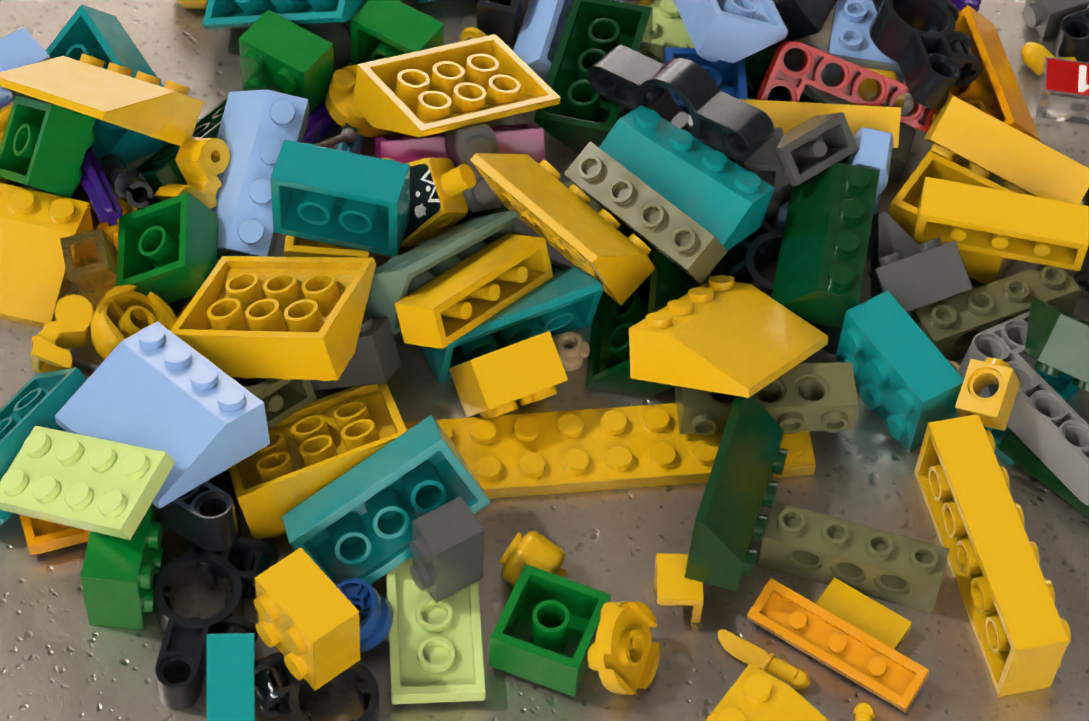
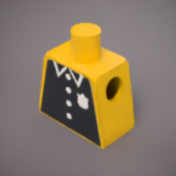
(436, 198)

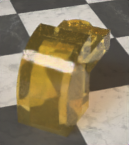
(91, 263)

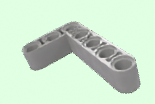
(1039, 412)

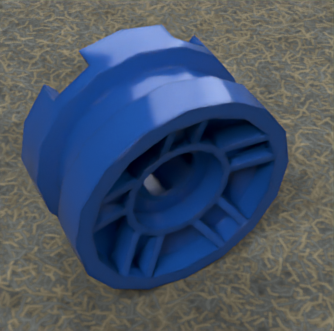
(373, 609)

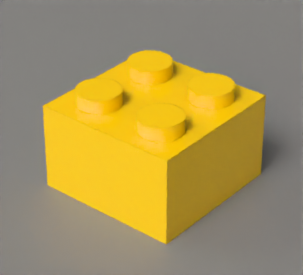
(512, 373)
(307, 619)

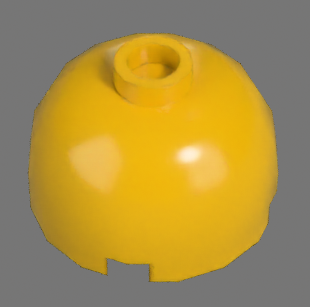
(124, 314)

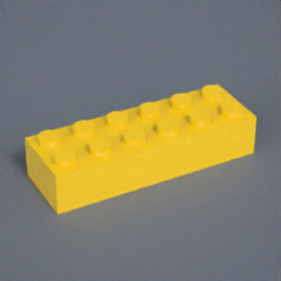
(991, 555)

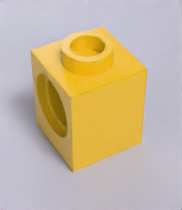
(995, 409)

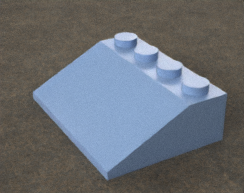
(169, 400)

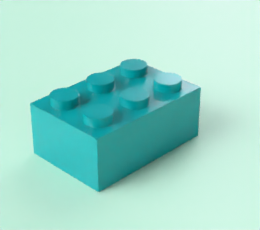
(340, 198)
(898, 369)

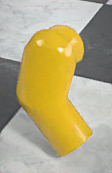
(1034, 55)

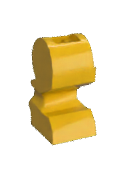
(199, 163)
(69, 331)

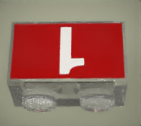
(1063, 91)

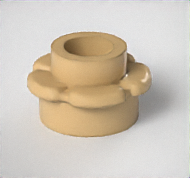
(571, 358)

